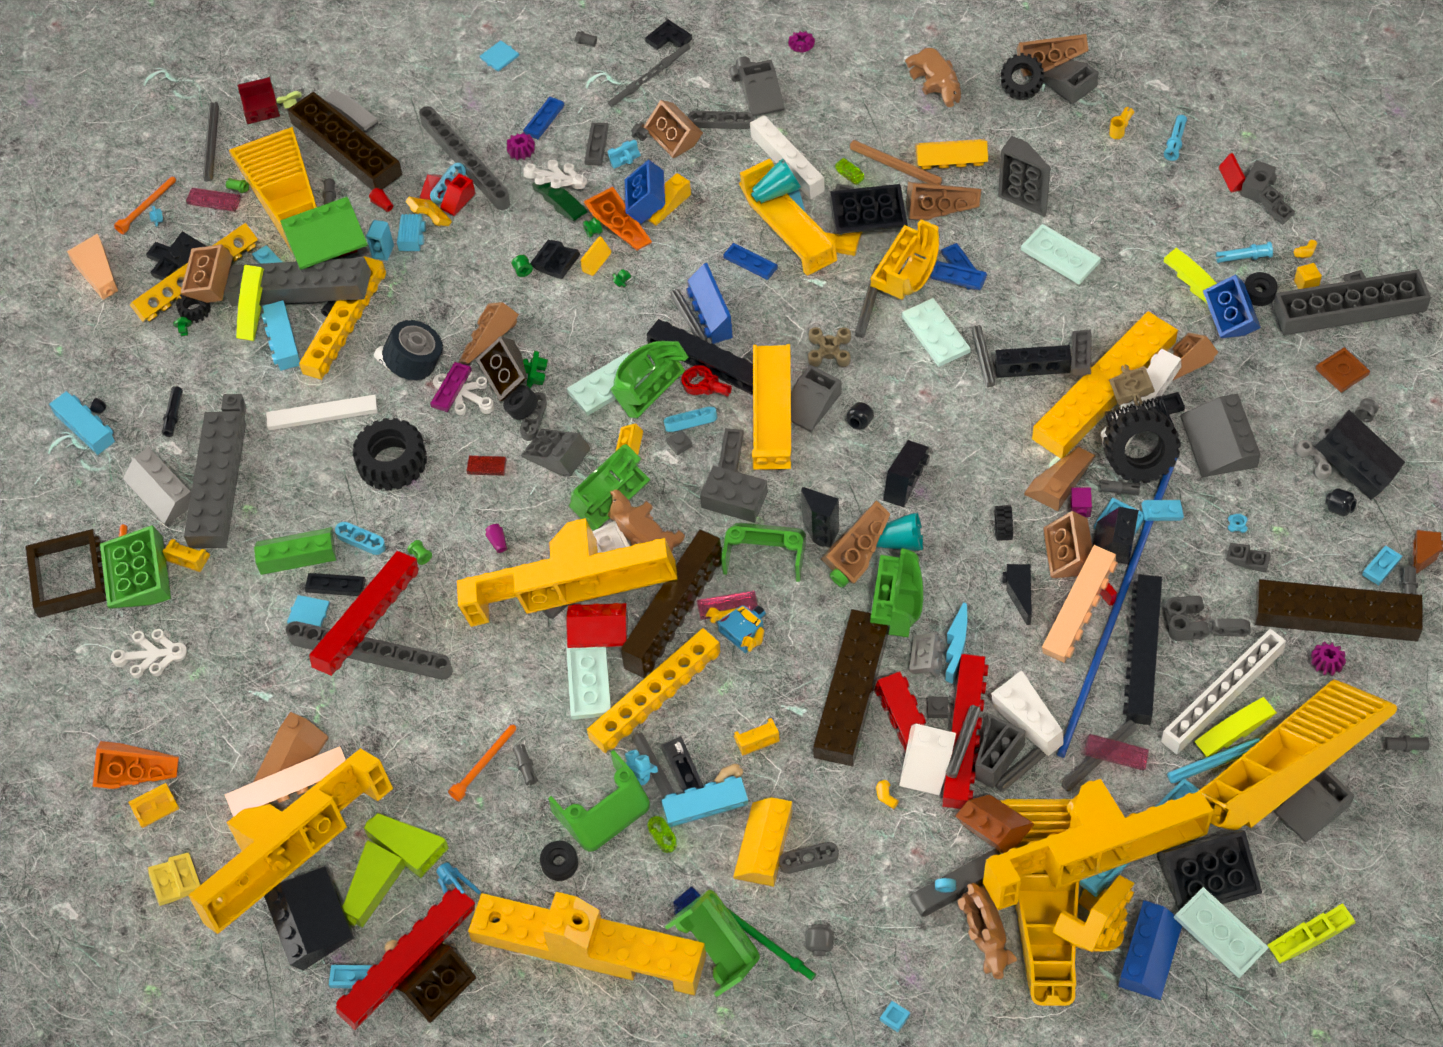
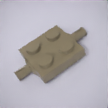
(1131, 385)

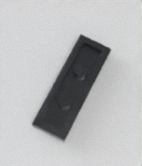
(335, 584)

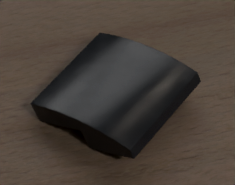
(555, 259)

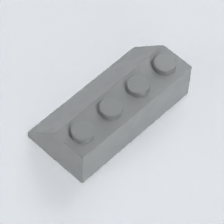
(157, 486)

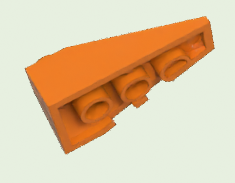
(610, 211)
(127, 765)

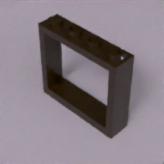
(70, 601)

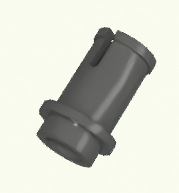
(587, 39)

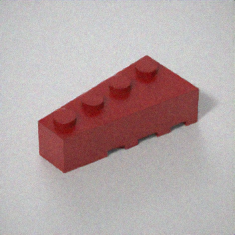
(900, 704)

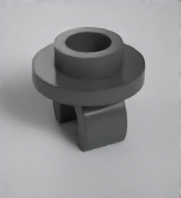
(639, 131)

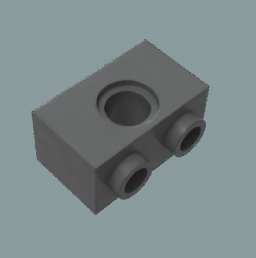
(1258, 180)

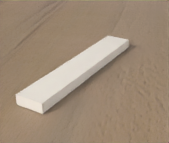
(321, 412)

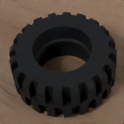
(383, 436)
(1151, 465)

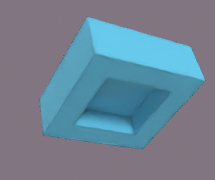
(895, 1016)

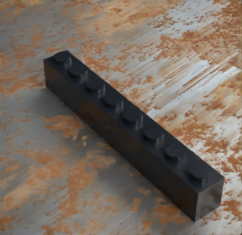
(721, 363)
(1144, 649)

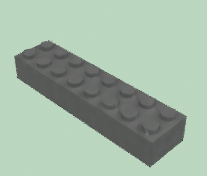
(320, 282)
(1351, 302)
(215, 480)

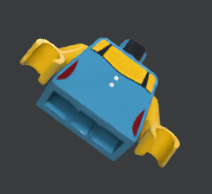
(740, 626)

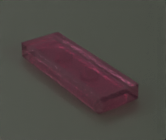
(213, 199)
(727, 602)
(1116, 752)

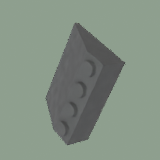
(1024, 176)
(1221, 436)

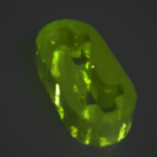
(849, 171)
(665, 832)

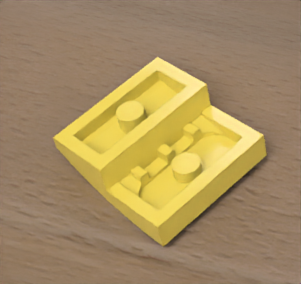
(173, 879)

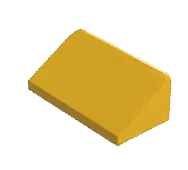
(595, 256)
(631, 436)

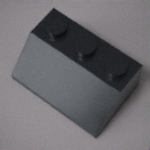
(820, 516)

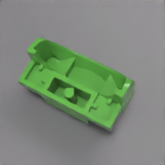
(898, 593)

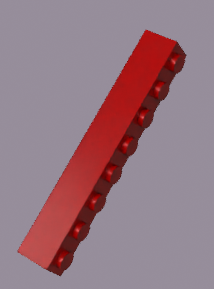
(364, 613)
(968, 693)
(404, 958)

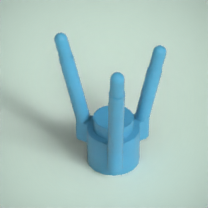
(449, 875)

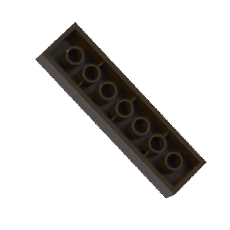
(344, 142)
(672, 604)
(1339, 610)
(851, 689)

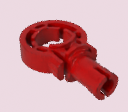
(707, 386)

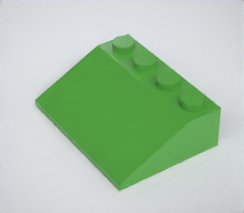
(323, 233)
(135, 569)

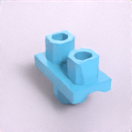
(624, 154)
(640, 765)

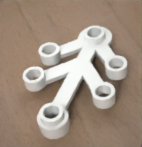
(576, 180)
(464, 392)
(151, 654)

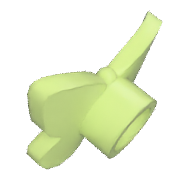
(290, 99)

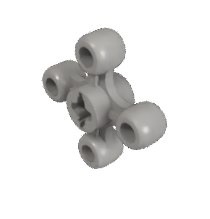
(1306, 448)

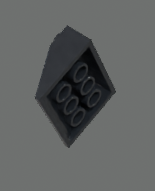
(868, 209)
(1360, 455)
(1217, 863)
(308, 917)

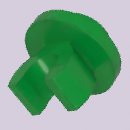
(620, 278)
(182, 324)

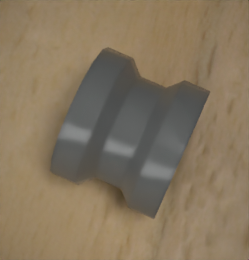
(1366, 410)

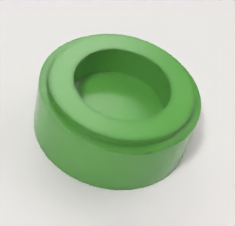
(839, 578)

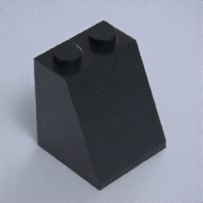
(1116, 533)

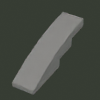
(351, 110)

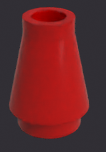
(379, 198)

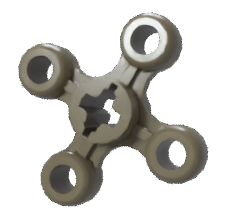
(829, 347)

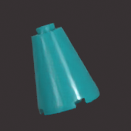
(776, 183)
(902, 533)

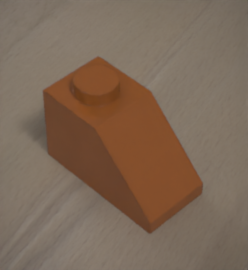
(1426, 548)

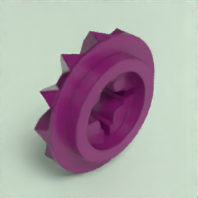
(800, 46)

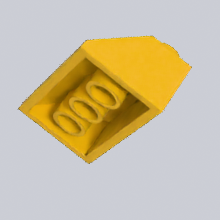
(951, 152)
(764, 841)

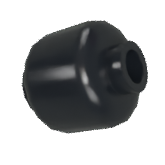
(860, 415)
(1341, 502)

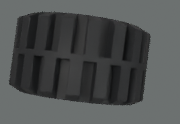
(1022, 62)

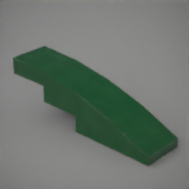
(562, 200)

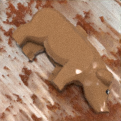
(938, 74)
(638, 523)
(986, 929)

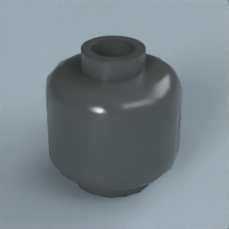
(819, 939)

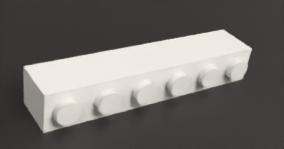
(779, 147)
(1161, 372)

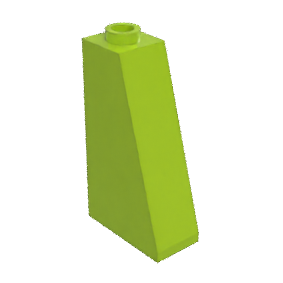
(415, 846)
(371, 882)

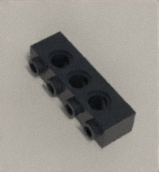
(1033, 361)

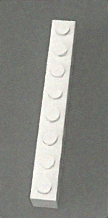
(1223, 691)

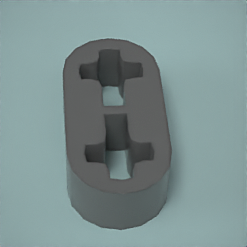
(1231, 627)

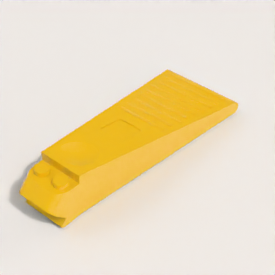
(276, 175)
(1294, 754)
(1046, 956)

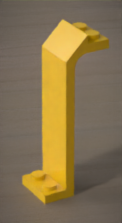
(790, 222)
(771, 407)

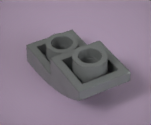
(1275, 205)
(1245, 557)

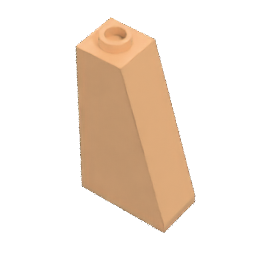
(93, 264)

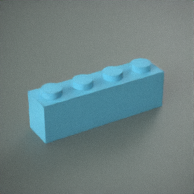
(281, 335)
(82, 422)
(705, 801)

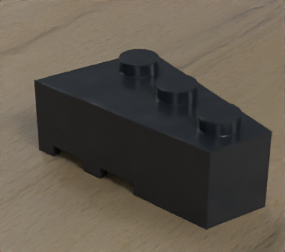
(905, 473)

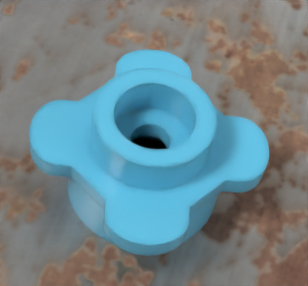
(156, 215)
(1237, 518)

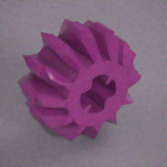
(520, 146)
(1328, 658)

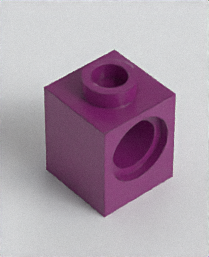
(1081, 501)

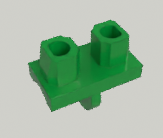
(535, 363)

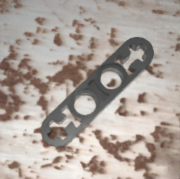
(721, 116)

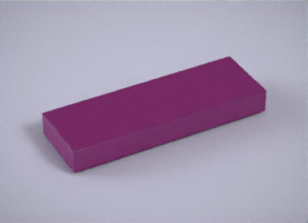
(451, 386)

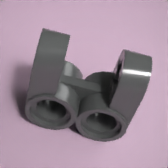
(1190, 630)

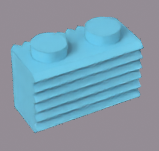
(411, 232)
(380, 240)

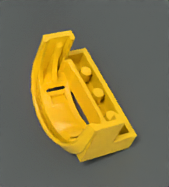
(917, 270)
(1106, 912)

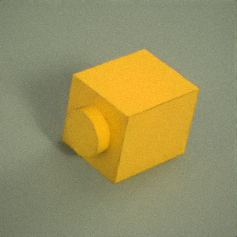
(1307, 276)

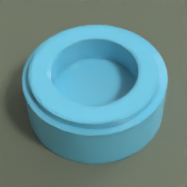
(945, 885)

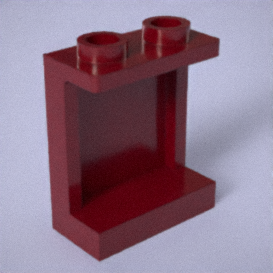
(258, 100)

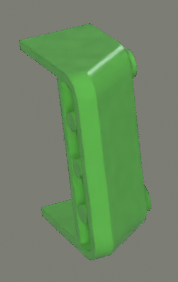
(767, 535)
(610, 815)
(722, 936)

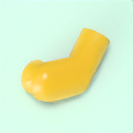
(1305, 251)
(883, 794)

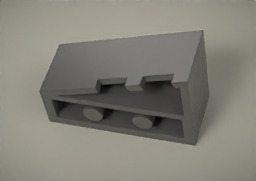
(998, 750)

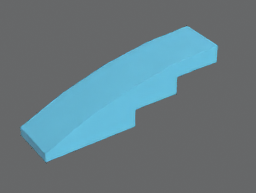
(956, 638)

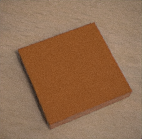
(1342, 370)

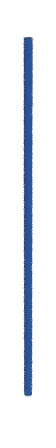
(1111, 622)

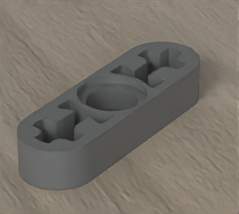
(535, 423)
(792, 856)

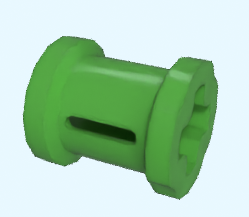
(422, 555)

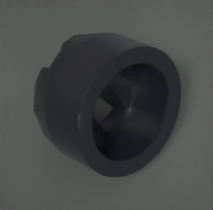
(98, 406)

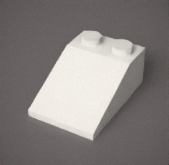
(610, 537)
(926, 759)

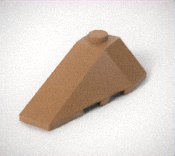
(1053, 51)
(935, 200)
(493, 323)
(1194, 352)
(1055, 483)
(855, 547)
(294, 743)

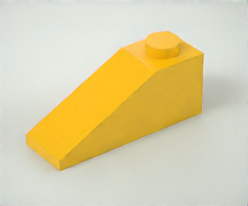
(676, 192)

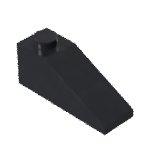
(1019, 588)
(681, 764)

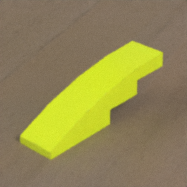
(1189, 272)
(249, 301)
(1235, 726)
(1311, 934)

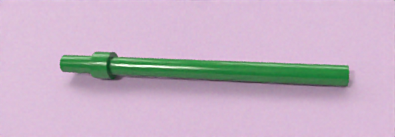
(795, 963)

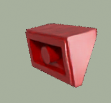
(1232, 173)

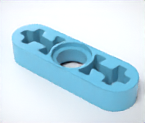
(441, 184)
(690, 419)
(356, 531)

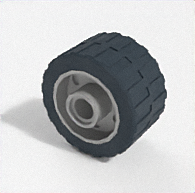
(412, 350)

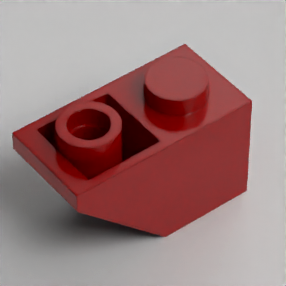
(457, 195)

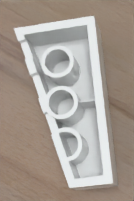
(1024, 708)

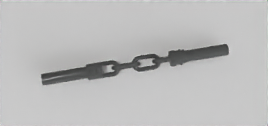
(632, 87)

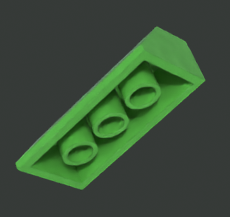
(295, 551)

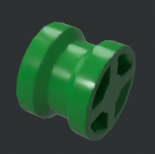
(592, 227)
(522, 265)

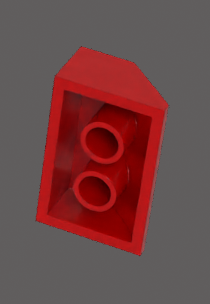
(597, 625)

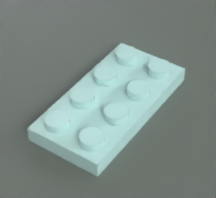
(1060, 254)
(936, 332)
(594, 390)
(588, 682)
(1221, 932)

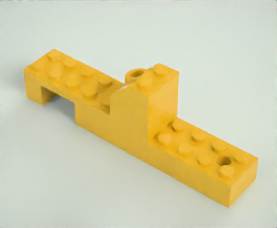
(569, 576)
(1097, 841)
(280, 842)
(578, 937)

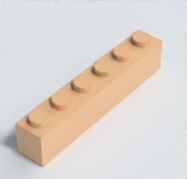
(1079, 604)
(285, 782)

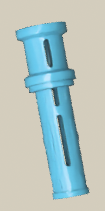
(1179, 124)
(1253, 252)

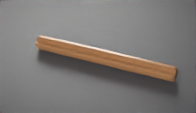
(895, 163)

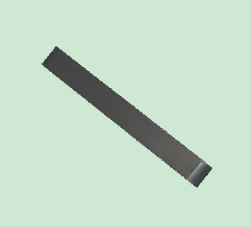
(461, 153)
(376, 655)

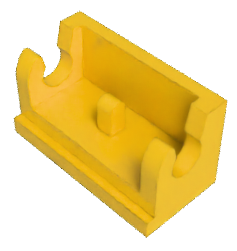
(185, 556)
(757, 738)
(153, 805)

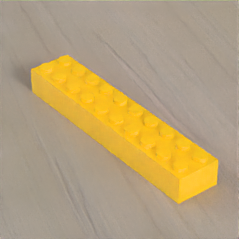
(1093, 394)

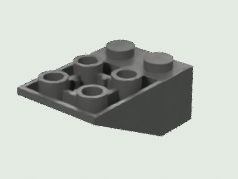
(1072, 79)
(761, 87)
(813, 397)
(557, 450)
(1315, 805)

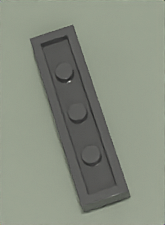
(1081, 352)

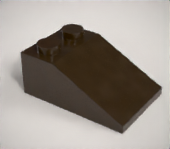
(503, 366)

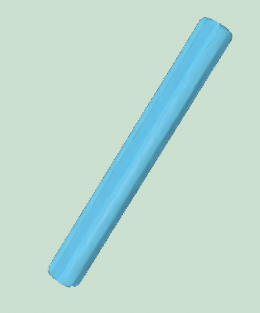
(1211, 761)

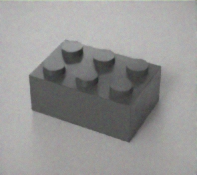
(733, 494)

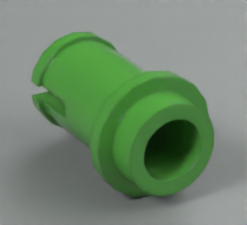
(242, 186)

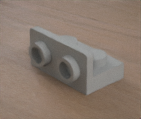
(927, 654)

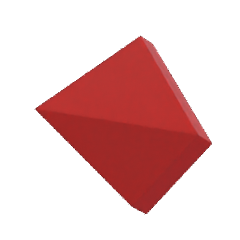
(429, 184)

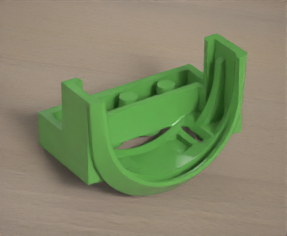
(637, 365)
(593, 495)

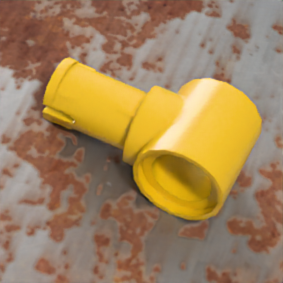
(1119, 123)

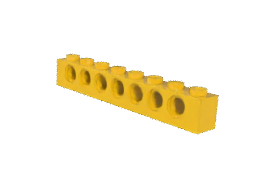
(146, 312)
(338, 326)
(657, 680)

